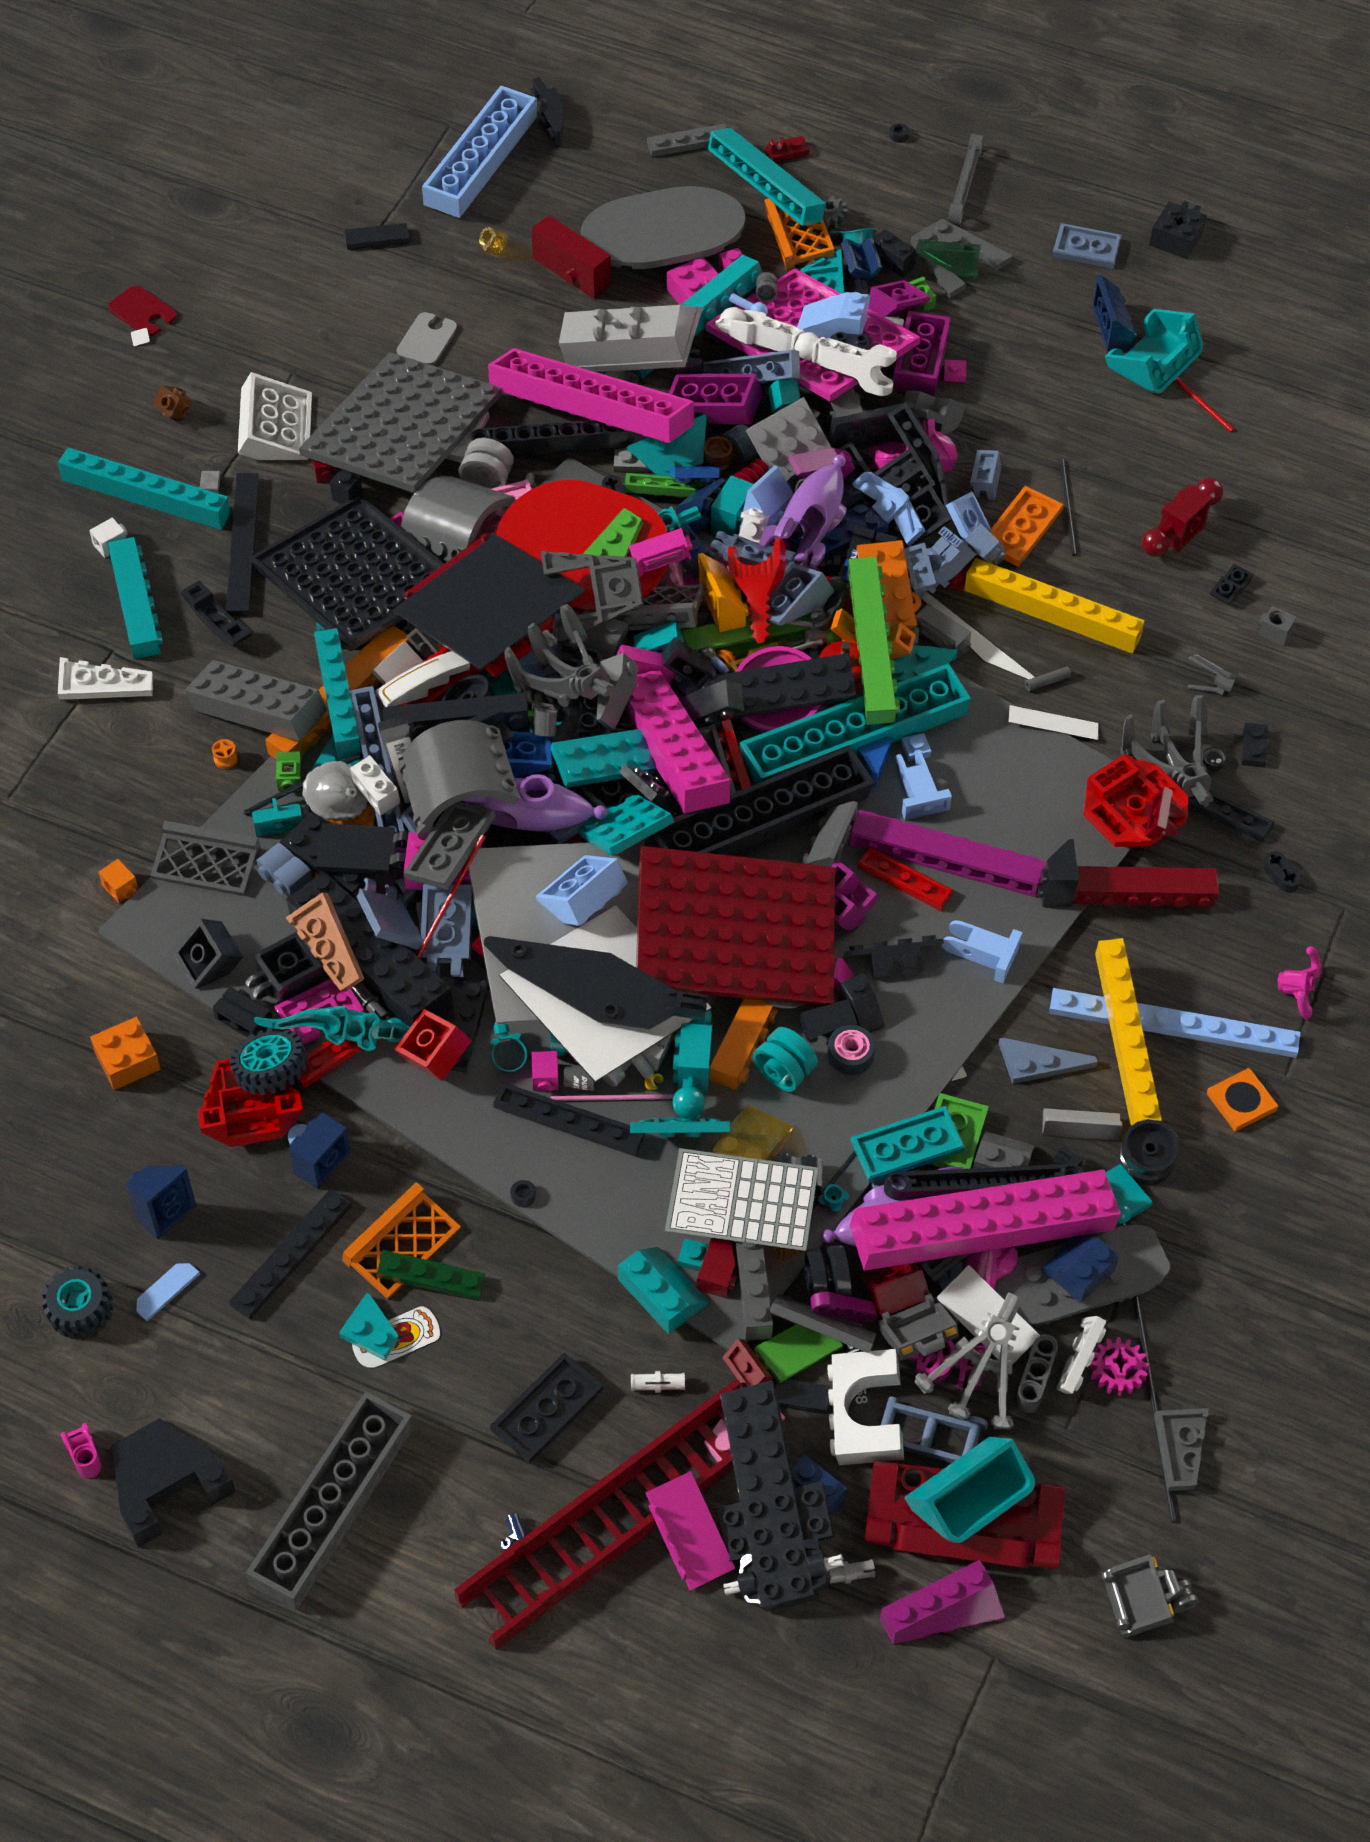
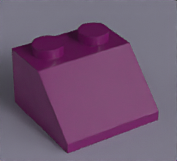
(896, 299)

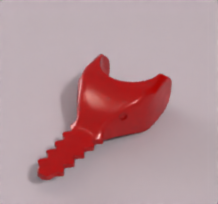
(758, 584)

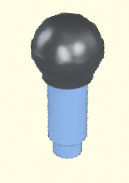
(715, 661)

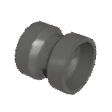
(766, 287)

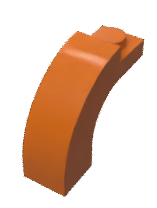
(900, 636)

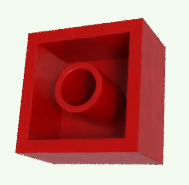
(433, 1045)

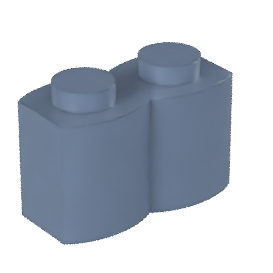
(283, 870)

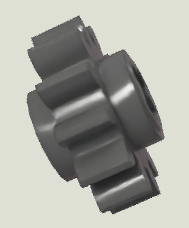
(834, 212)

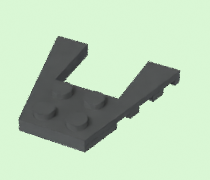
(948, 232)
(613, 582)

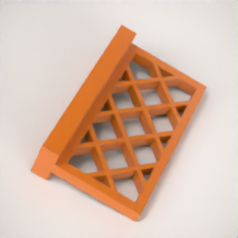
(785, 242)
(389, 1221)

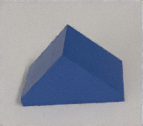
(874, 757)

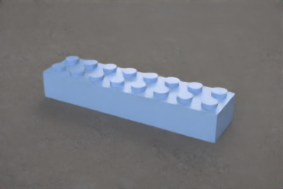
(479, 151)

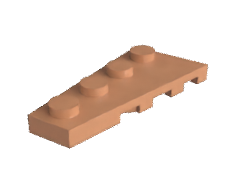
(323, 932)

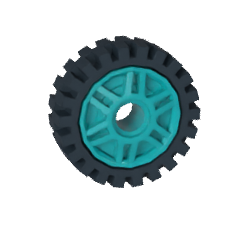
(269, 1061)

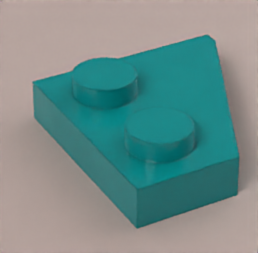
(370, 1329)

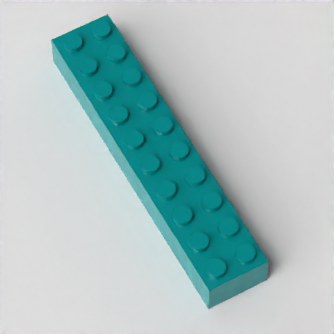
(923, 701)

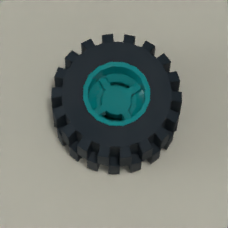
(77, 1302)

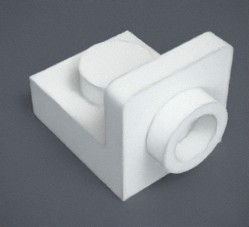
(753, 524)

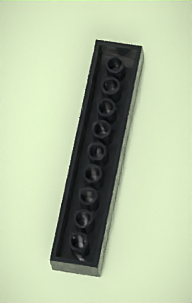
(769, 807)

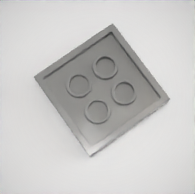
(786, 434)

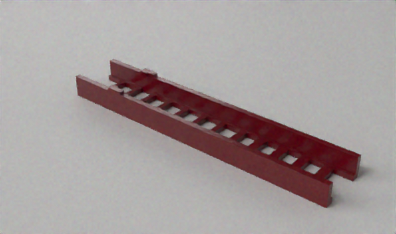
(589, 1501)

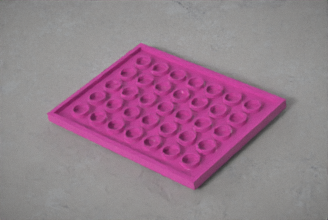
(795, 292)

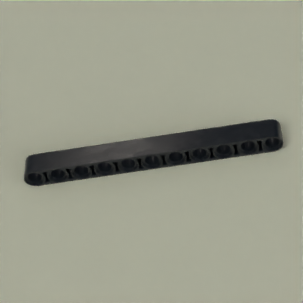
(563, 436)

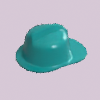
(858, 236)

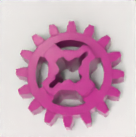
(1129, 1360)

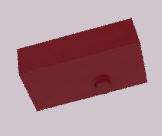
(571, 256)

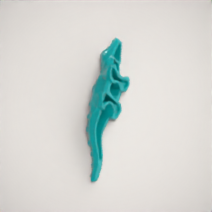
(342, 1025)

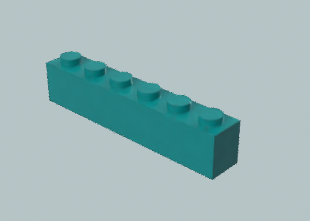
(134, 598)
(337, 693)

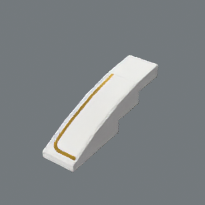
(417, 680)

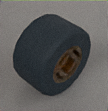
(742, 447)

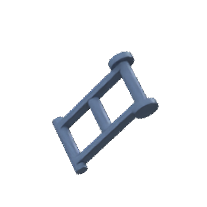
(972, 1425)

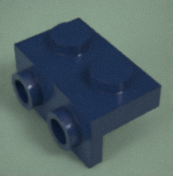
(862, 259)

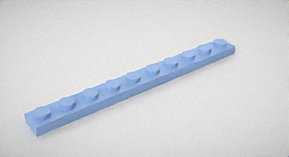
(1182, 1024)

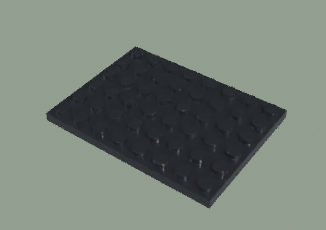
(348, 570)

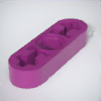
(843, 1307)

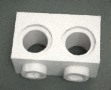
(375, 785)

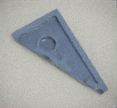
(1034, 1061)

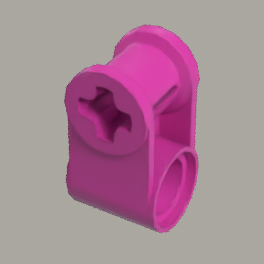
(81, 1447)

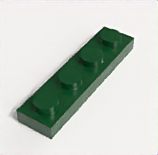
(430, 1275)

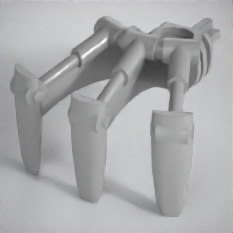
(982, 1363)

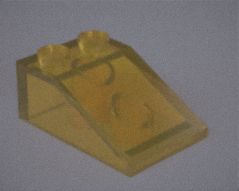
(754, 1135)

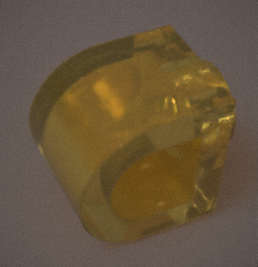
(493, 240)

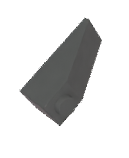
(621, 674)

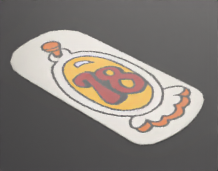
(414, 1330)

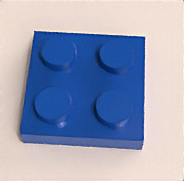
(703, 474)

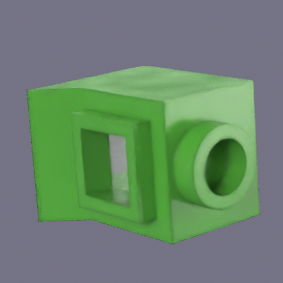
(288, 769)

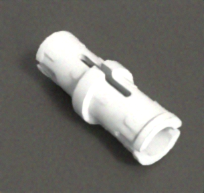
(657, 1382)

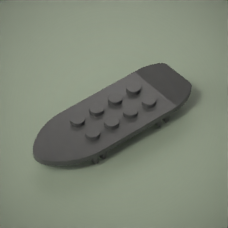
(1138, 1270)

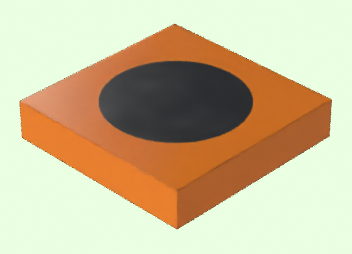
(1242, 1099)

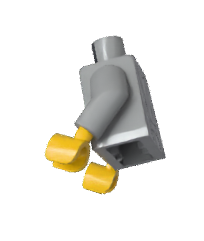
(652, 1059)

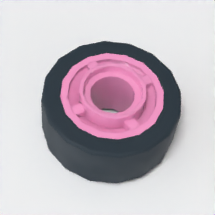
(851, 1061)

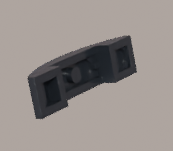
(213, 615)

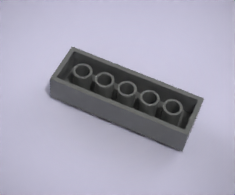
(256, 700)

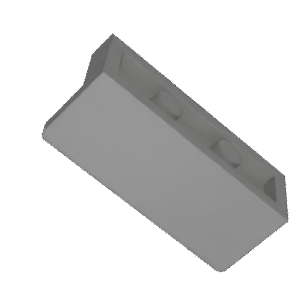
(1081, 1124)

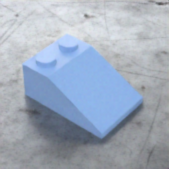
(835, 314)

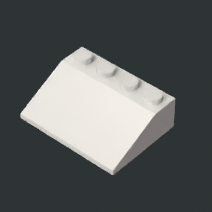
(273, 419)

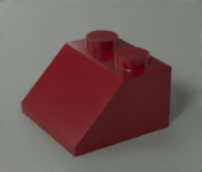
(894, 1287)

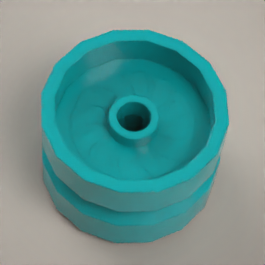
(785, 1059)

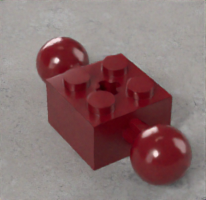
(1183, 517)

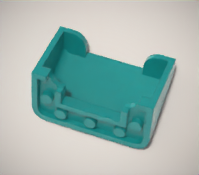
(1163, 353)

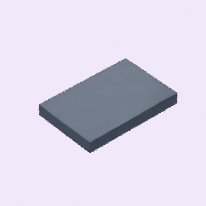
(1087, 245)

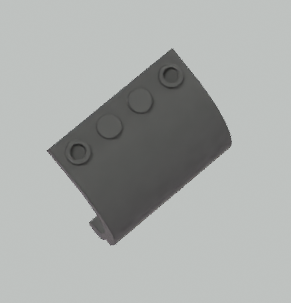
(449, 513)
(452, 765)

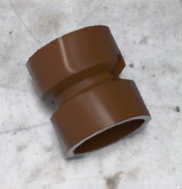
(718, 454)

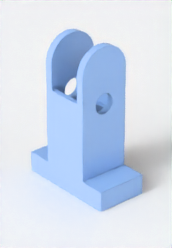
(920, 789)
(983, 947)

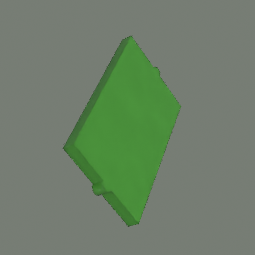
(795, 1351)

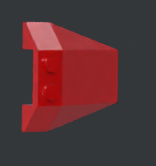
(243, 1117)

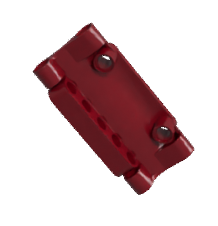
(1018, 1537)

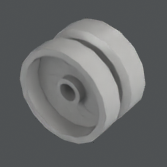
(486, 463)

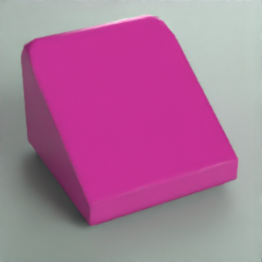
(841, 973)

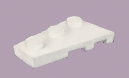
(1083, 1345)

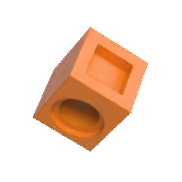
(118, 881)

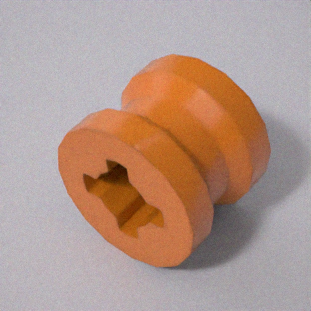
(226, 748)

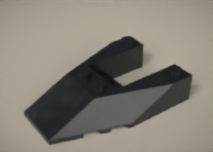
(914, 471)

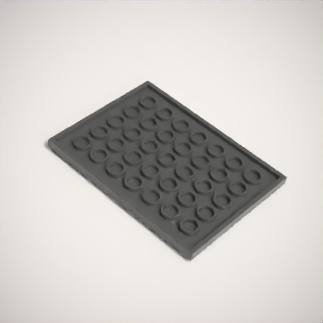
(401, 422)

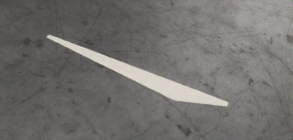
(980, 644)

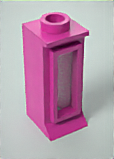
(661, 550)

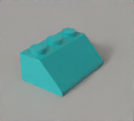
(660, 1288)

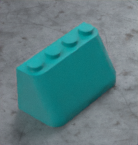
(973, 1489)

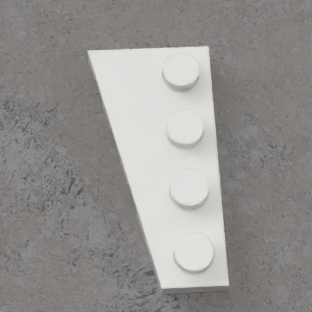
(92, 681)

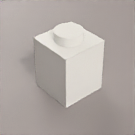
(107, 532)

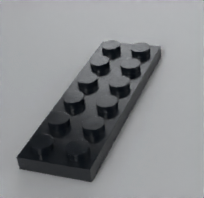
(793, 685)

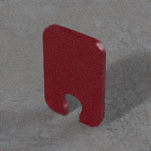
(138, 307)

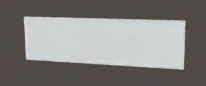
(1053, 722)

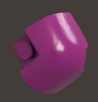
(851, 898)

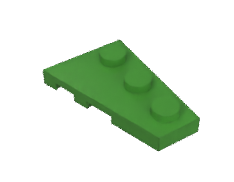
(617, 536)

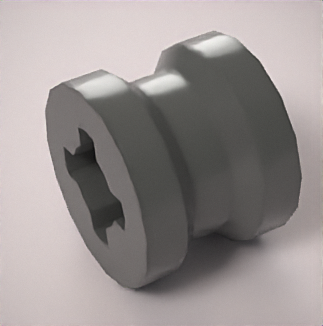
(1186, 1599)

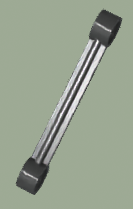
(974, 151)

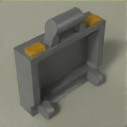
(919, 1329)
(1139, 1595)

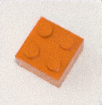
(125, 1053)

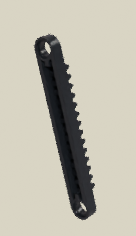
(941, 1182)

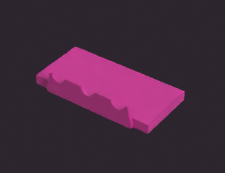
(689, 1531)

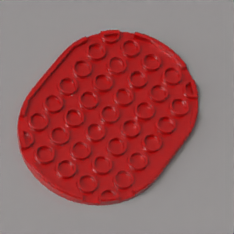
(568, 520)

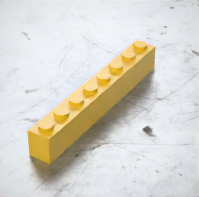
(1054, 605)
(1127, 1031)

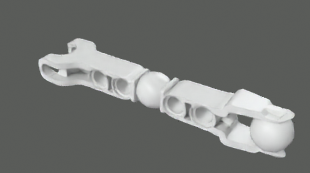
(862, 364)

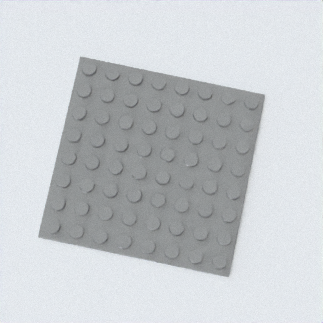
(506, 905)

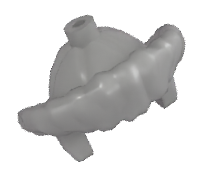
(332, 792)

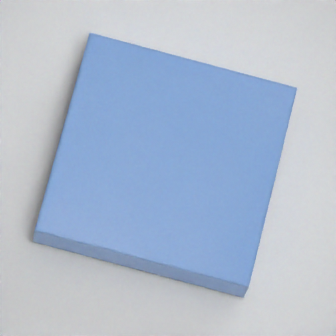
(967, 515)

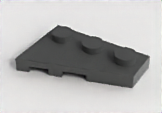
(1180, 1445)

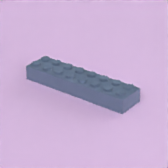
(766, 366)

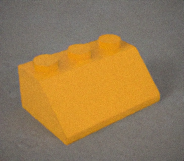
(721, 595)

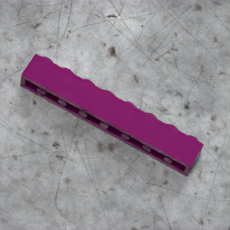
(947, 853)

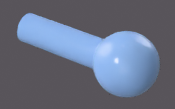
(759, 307)

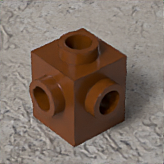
(172, 402)

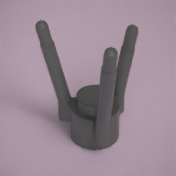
(1223, 680)

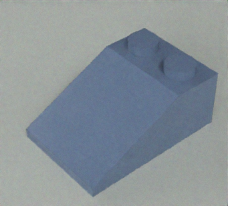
(798, 594)

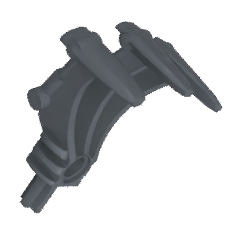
(584, 681)
(1190, 777)

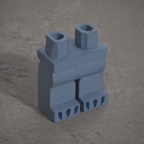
(948, 557)

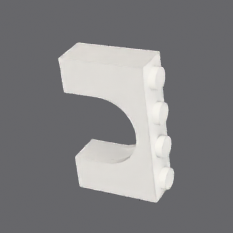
(850, 1376)

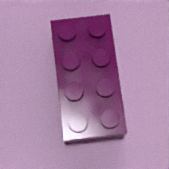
(922, 365)
(721, 396)

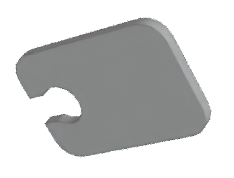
(426, 343)

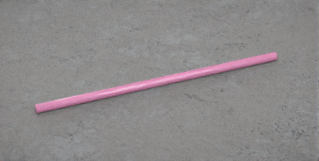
(613, 1097)

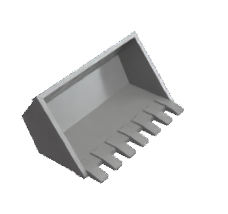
(629, 337)

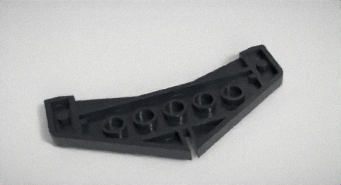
(581, 713)

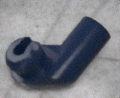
(516, 1531)

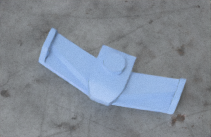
(891, 504)

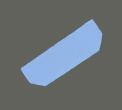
(165, 1289)

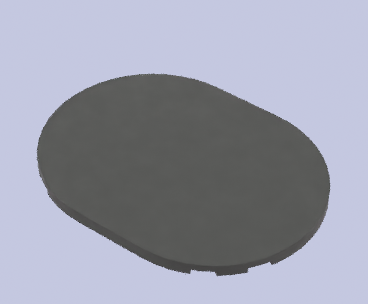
(665, 226)

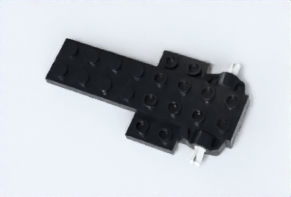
(774, 1525)

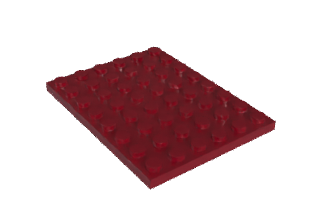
(737, 926)

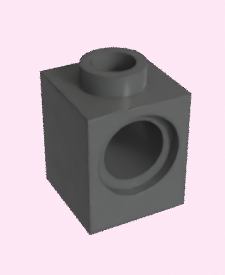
(1277, 625)

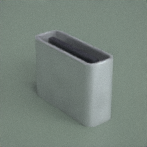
(210, 481)

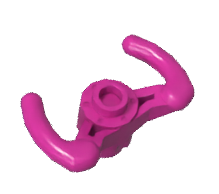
(1301, 983)

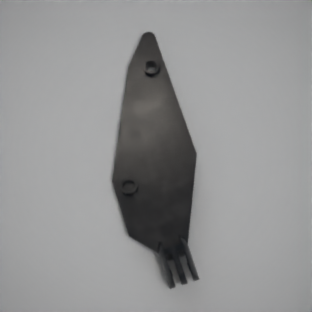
(597, 983)

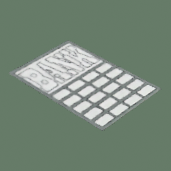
(742, 1199)

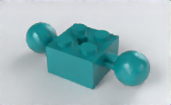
(692, 1066)

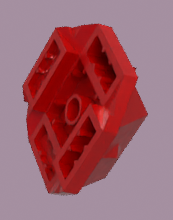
(1121, 798)

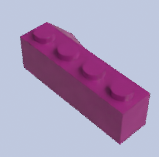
(945, 1605)

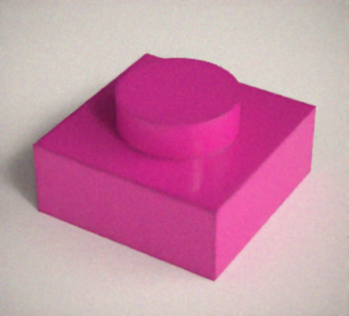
(955, 371)

